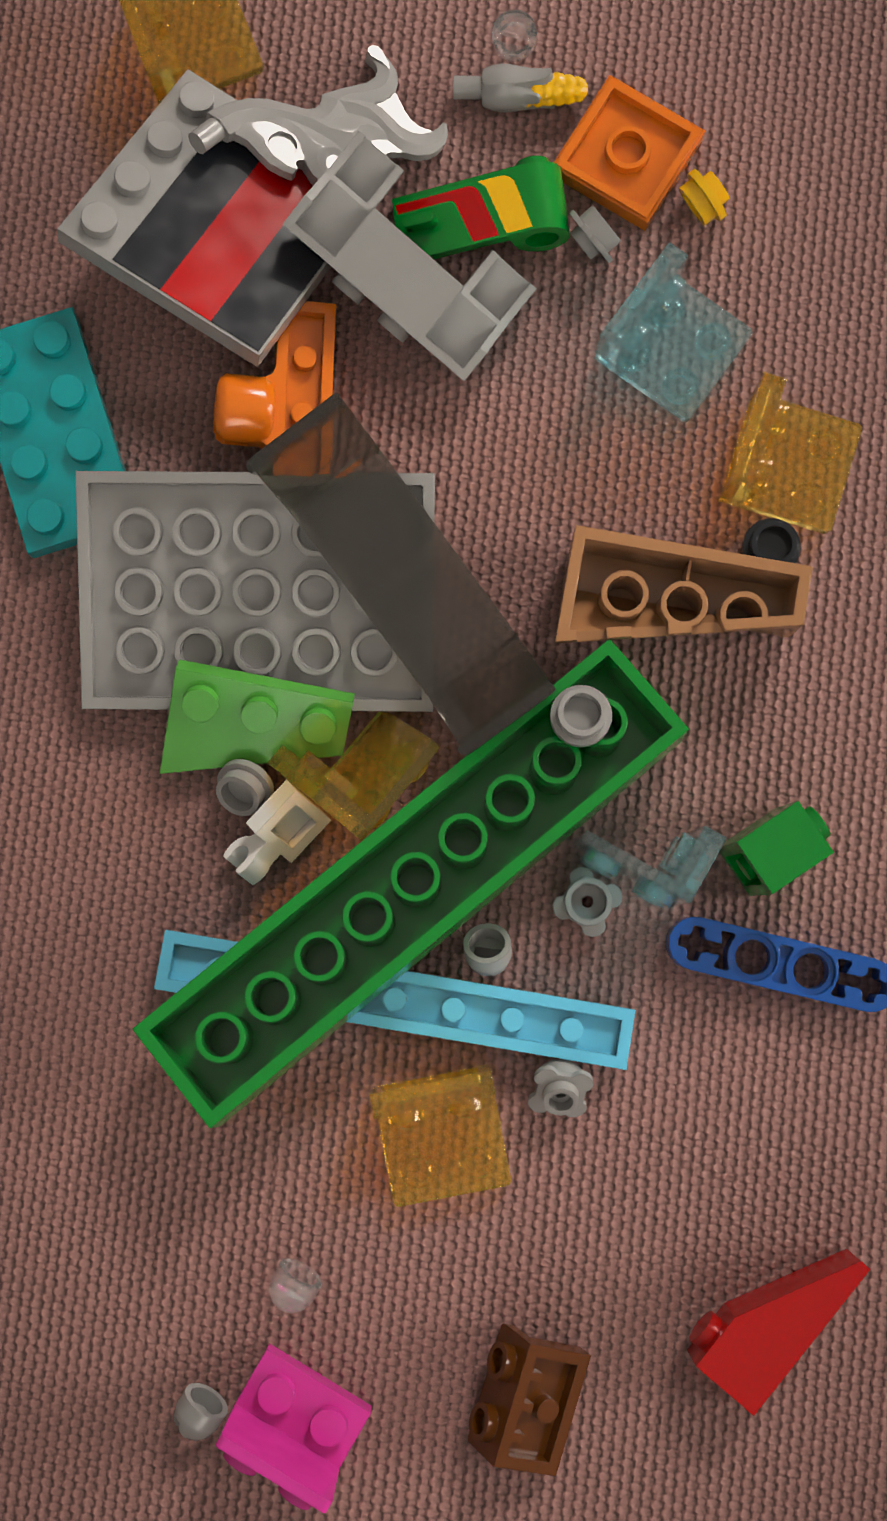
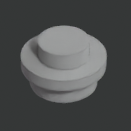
(581, 715)
(243, 787)

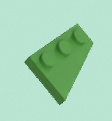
(248, 716)

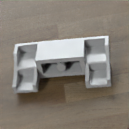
(388, 268)

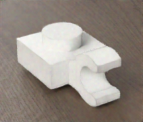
(280, 827)

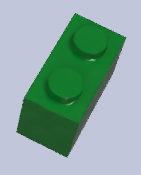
(777, 848)

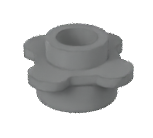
(594, 234)
(603, 896)
(560, 1088)

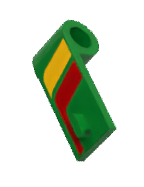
(488, 209)

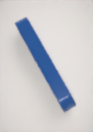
(779, 968)

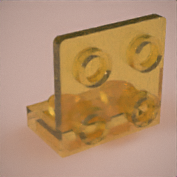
(195, 36)
(790, 460)
(366, 777)
(441, 1135)

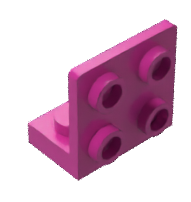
(292, 1429)

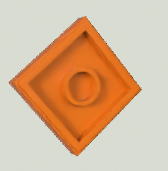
(628, 152)

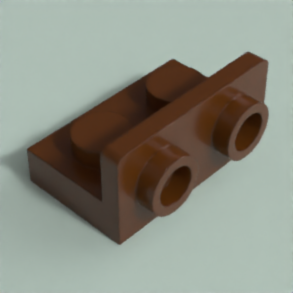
(527, 1402)

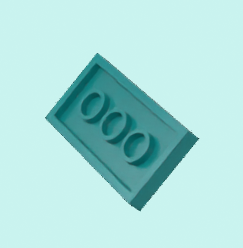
(50, 426)

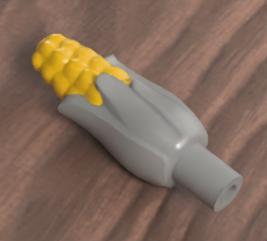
(519, 88)

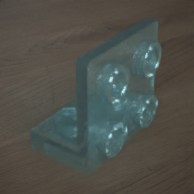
(671, 338)
(684, 860)

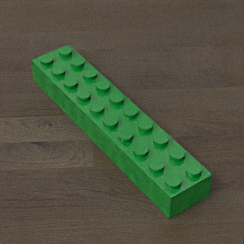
(402, 892)

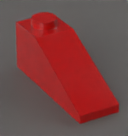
(767, 1330)

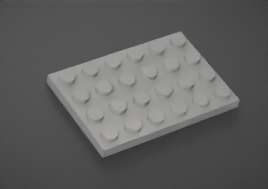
(222, 580)

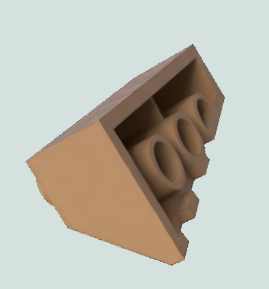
(659, 588)

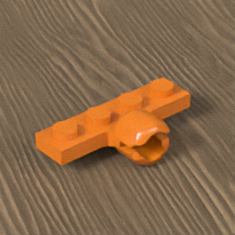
(260, 409)

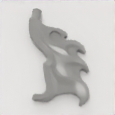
(312, 138)

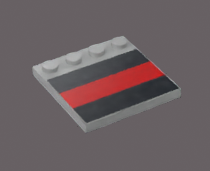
(199, 227)

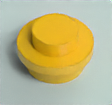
(704, 196)

